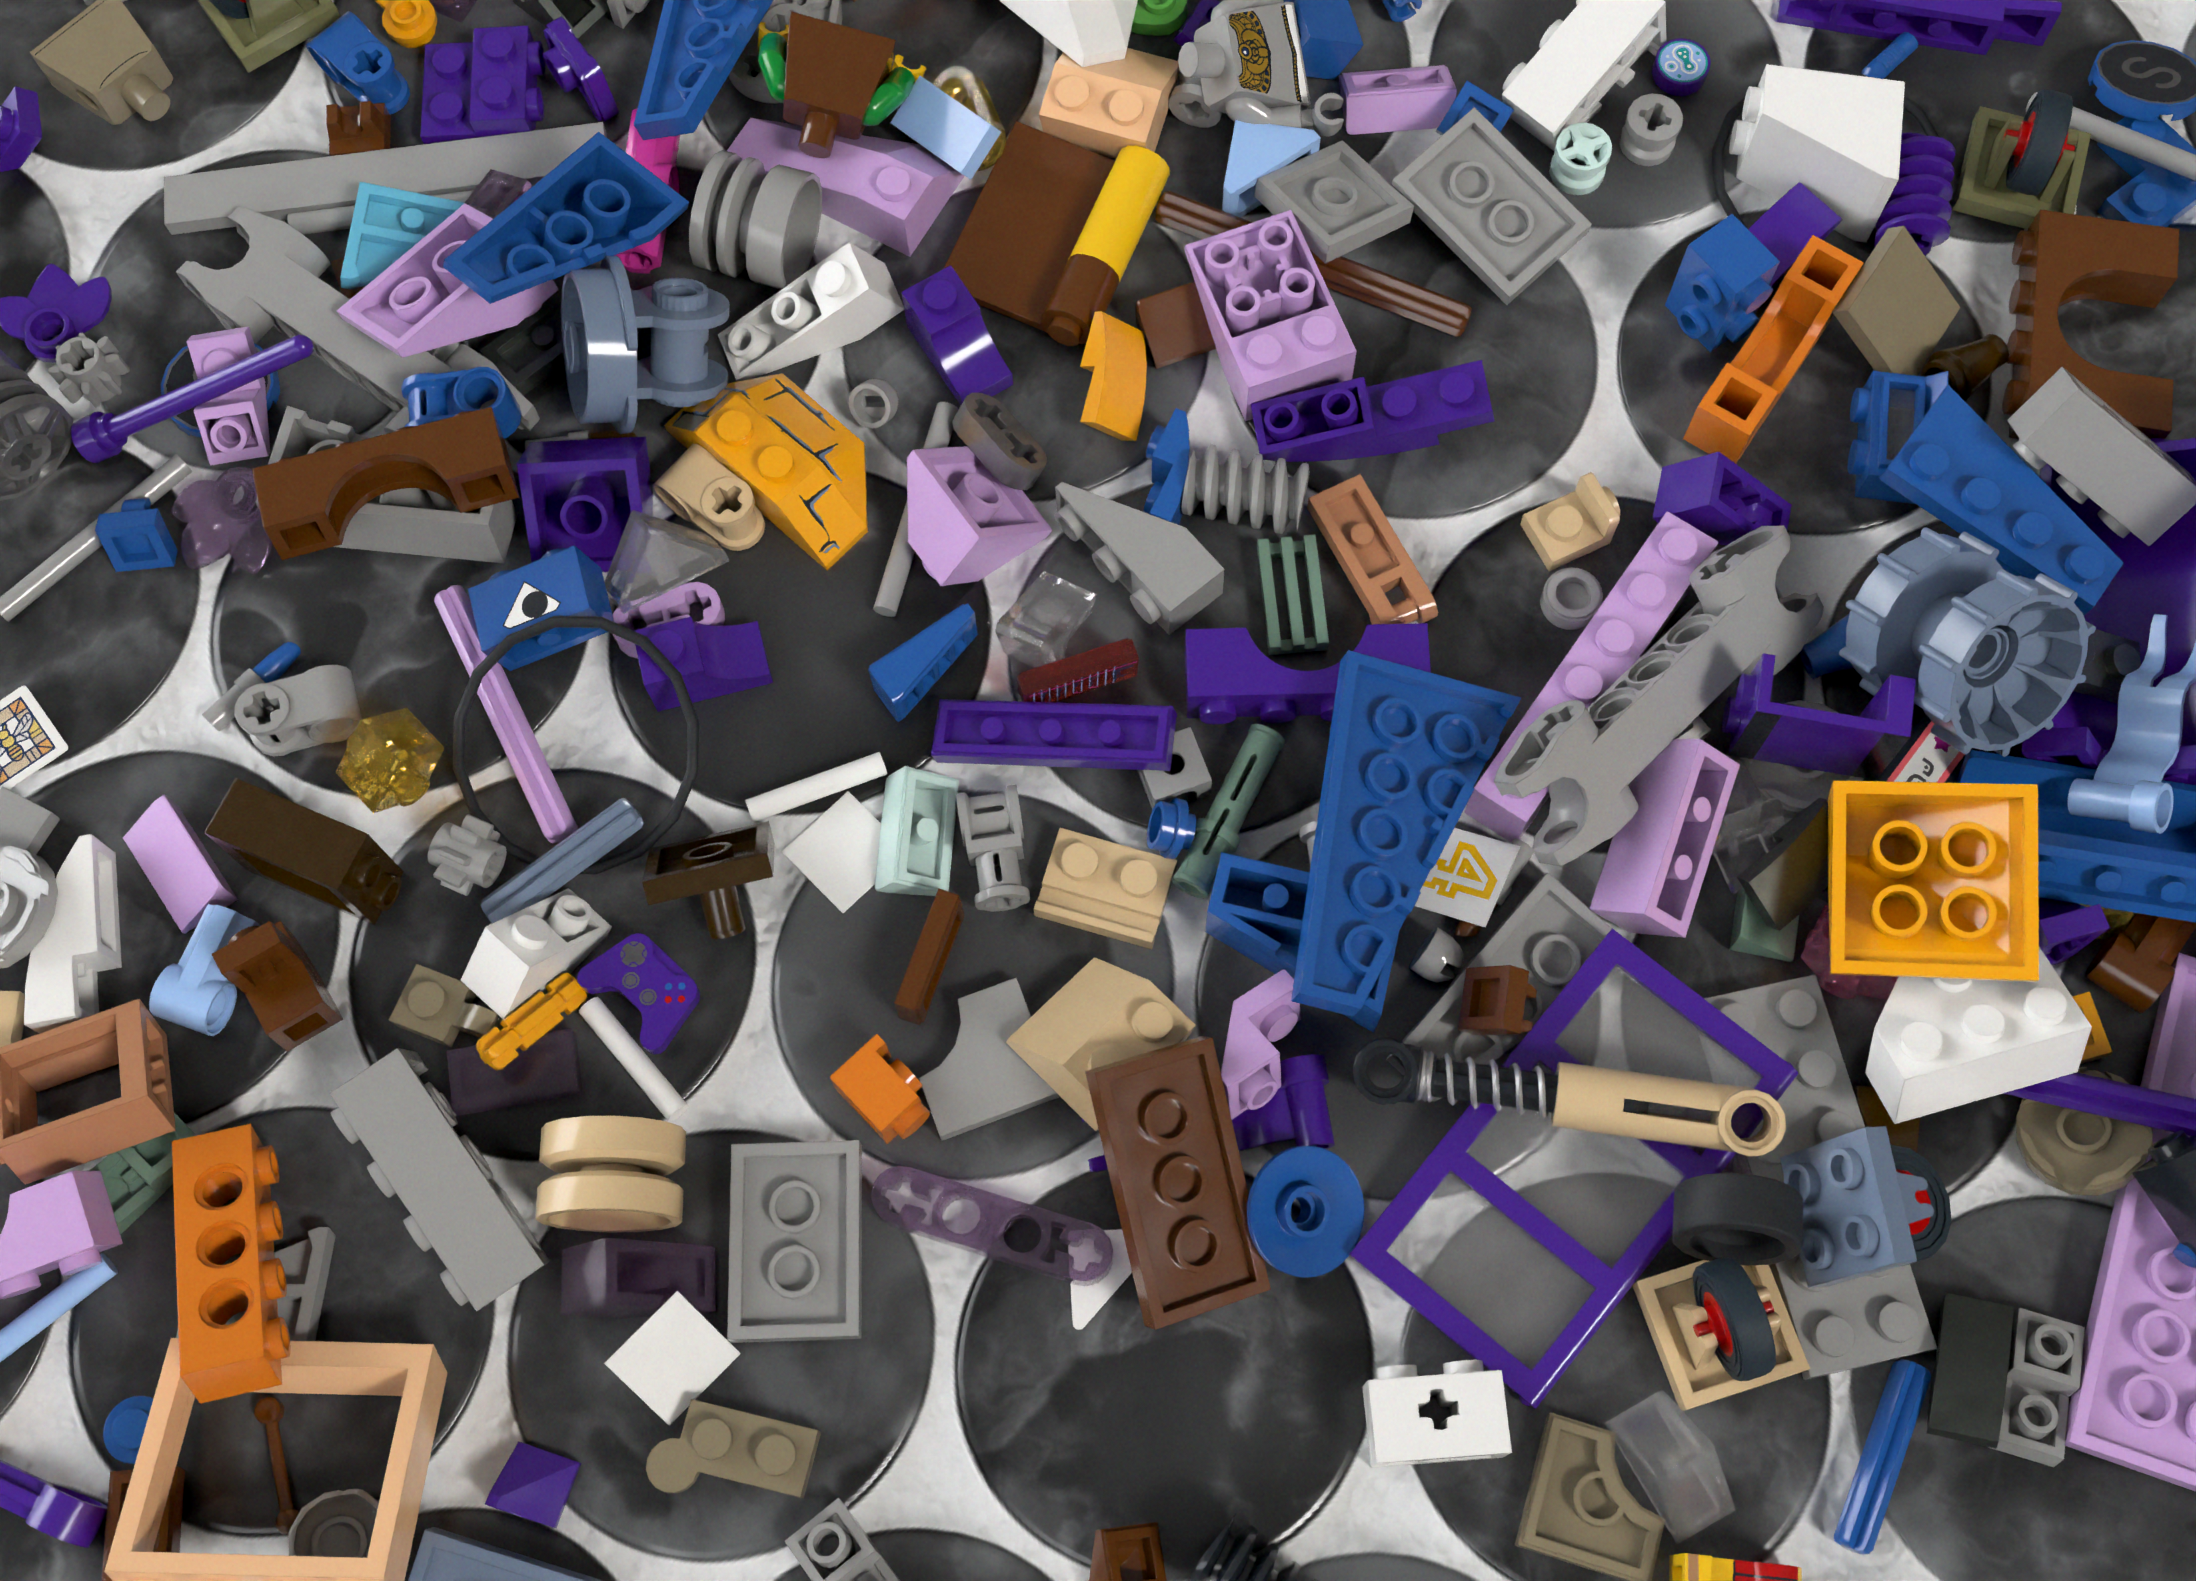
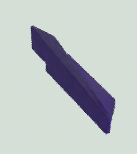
(1942, 24)

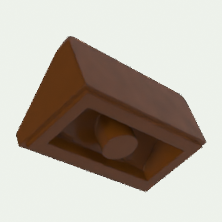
(1174, 325)

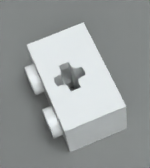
(1472, 1432)

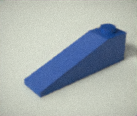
(569, 219)

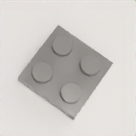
(1335, 200)

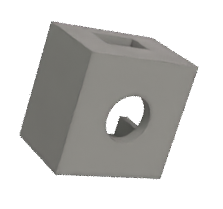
(1193, 777)

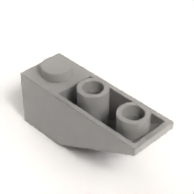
(1150, 556)

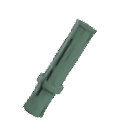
(1198, 869)

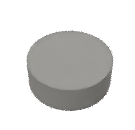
(1571, 598)

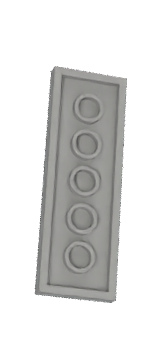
(1864, 1317)

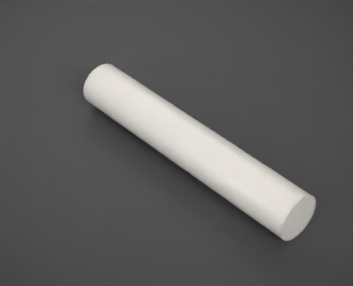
(816, 787)
(633, 1059)

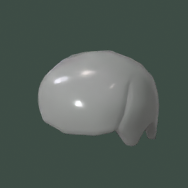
(334, 1525)

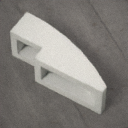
(78, 942)

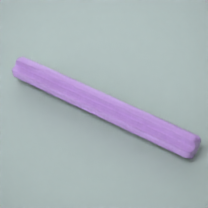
(508, 720)

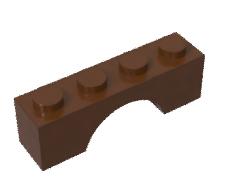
(314, 496)

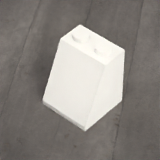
(1828, 134)

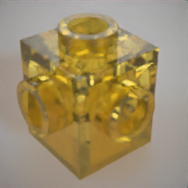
(389, 760)

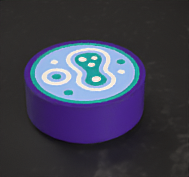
(1681, 67)

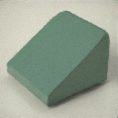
(1755, 937)

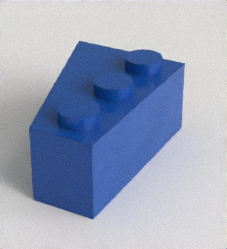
(1261, 914)

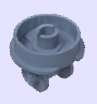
(601, 343)

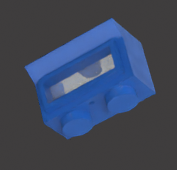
(1886, 416)

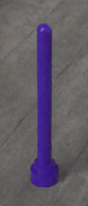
(103, 435)

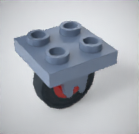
(1865, 1206)

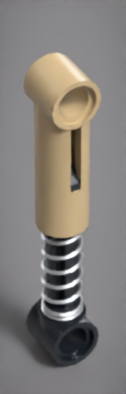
(1580, 1097)

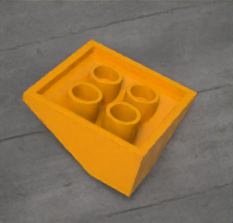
(1933, 880)

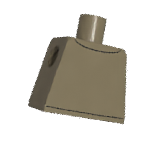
(107, 64)

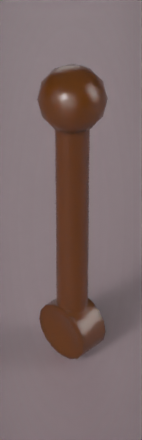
(270, 1412)

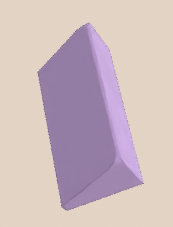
(1396, 99)
(177, 863)

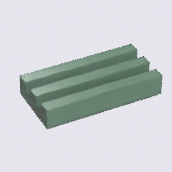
(1288, 550)

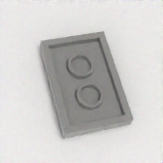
(1491, 206)
(795, 1242)

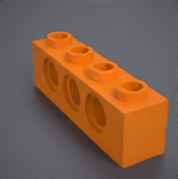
(247, 1354)

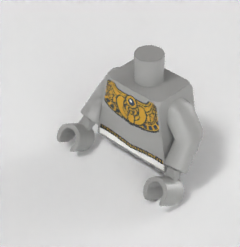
(1256, 67)

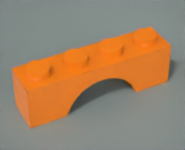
(1774, 351)

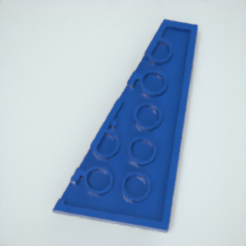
(691, 61)
(1391, 795)

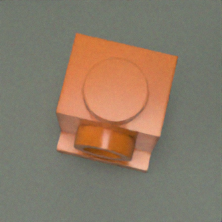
(881, 1091)

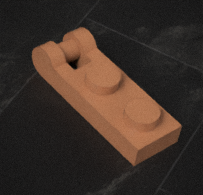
(1371, 553)

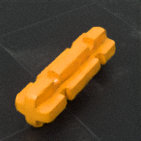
(531, 1021)

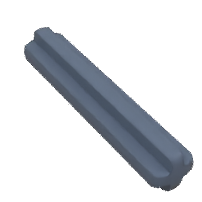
(564, 861)

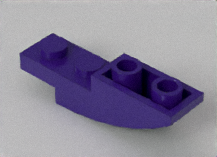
(1375, 420)

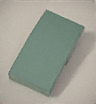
(140, 1174)

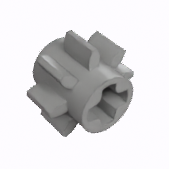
(88, 369)
(467, 854)

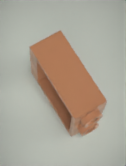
(115, 1036)

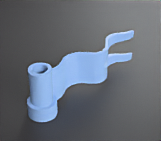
(2144, 747)

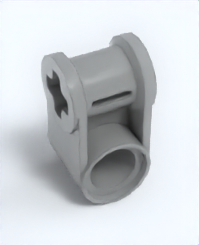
(303, 710)

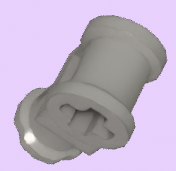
(993, 838)

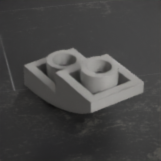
(2040, 1380)
(838, 1548)

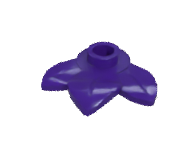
(53, 309)

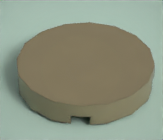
(2080, 1149)

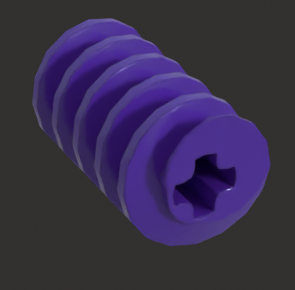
(1922, 191)

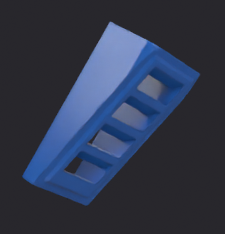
(917, 664)

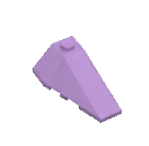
(866, 183)

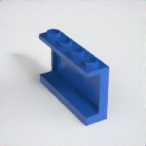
(2101, 858)

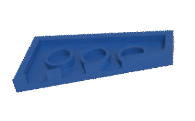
(1983, 488)

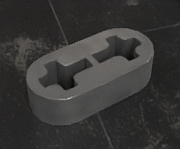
(999, 441)

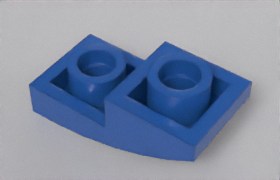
(1170, 461)

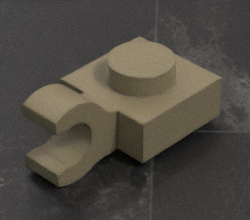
(440, 1008)

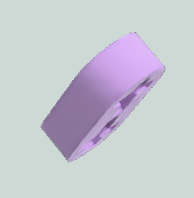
(672, 607)

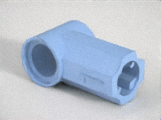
(194, 989)

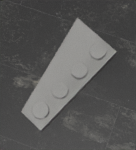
(1544, 934)

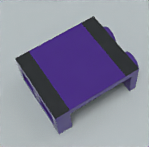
(1818, 737)

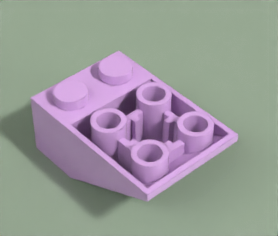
(1269, 311)

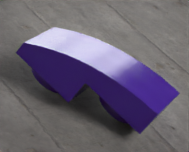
(1790, 226)

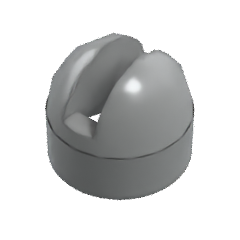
(876, 413)
(1434, 955)

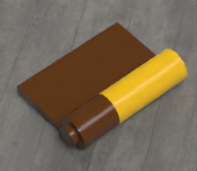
(1056, 230)

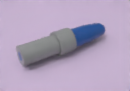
(266, 671)

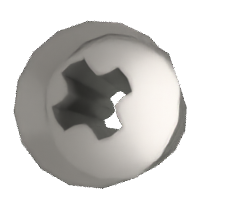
(1245, 489)

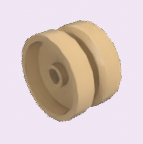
(611, 1174)

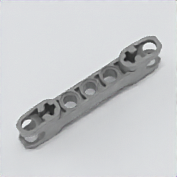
(282, 290)
(1599, 749)

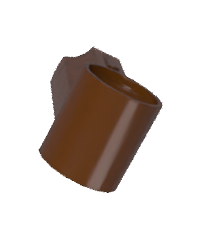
(2139, 959)

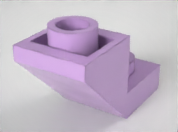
(236, 422)
(1250, 1061)

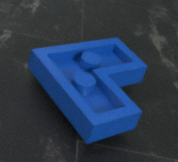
(2154, 193)

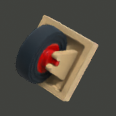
(1719, 1329)

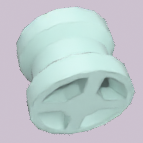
(1587, 146)

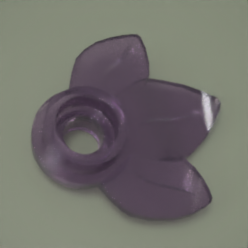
(219, 525)

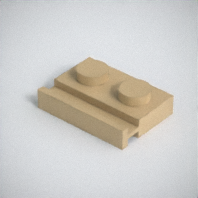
(1105, 888)

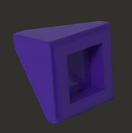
(534, 1485)

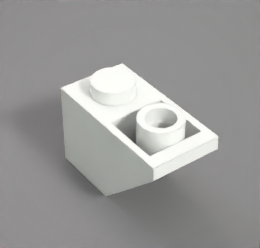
(532, 949)

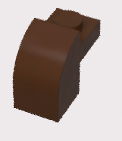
(279, 983)

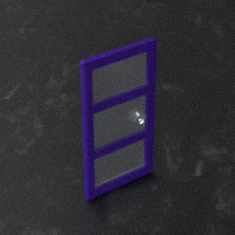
(1538, 1231)

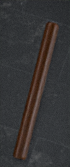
(1338, 274)

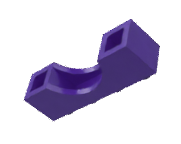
(1235, 679)

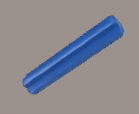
(1882, 1457)

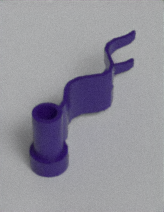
(1294, 1112)

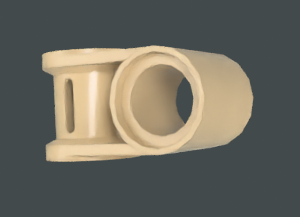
(712, 499)

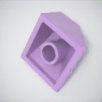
(964, 517)

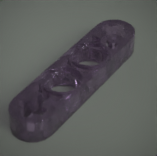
(995, 1217)

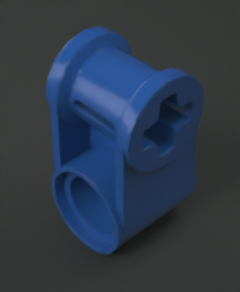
(360, 63)
(449, 393)

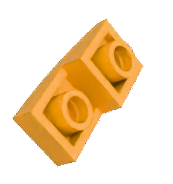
(1118, 381)

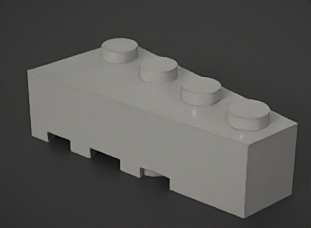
(405, 518)
(437, 1179)

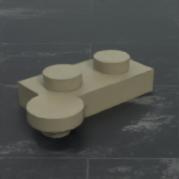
(736, 1449)

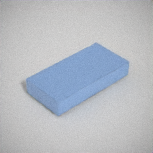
(945, 127)

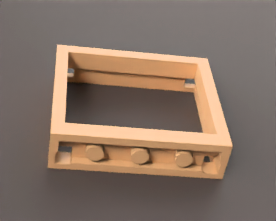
(311, 1368)

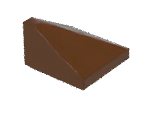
(1128, 1554)

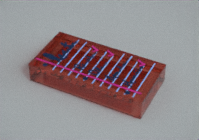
(1079, 673)

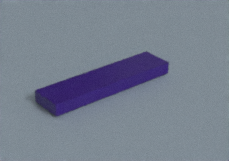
(1054, 734)

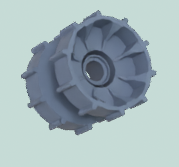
(1984, 645)

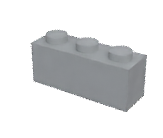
(2102, 458)

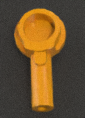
(409, 21)

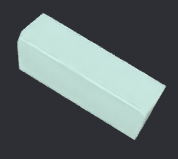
(916, 833)

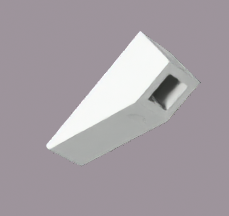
(814, 314)

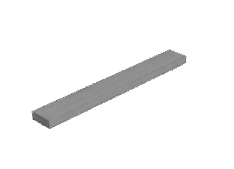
(276, 189)

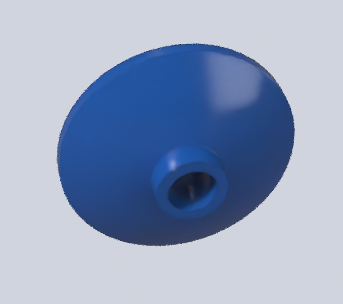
(1328, 1217)

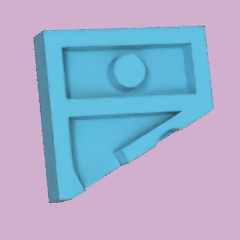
(386, 227)

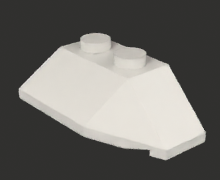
(1082, 29)

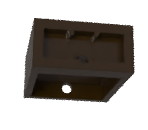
(305, 851)

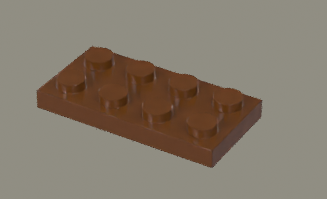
(1177, 1181)

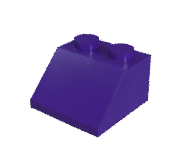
(583, 494)

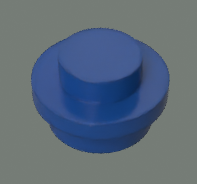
(1171, 828)
(126, 1428)

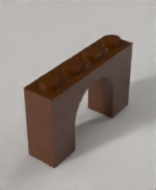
(2083, 259)

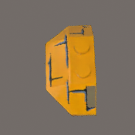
(792, 455)

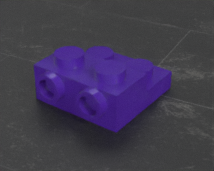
(482, 85)

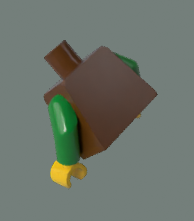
(832, 79)

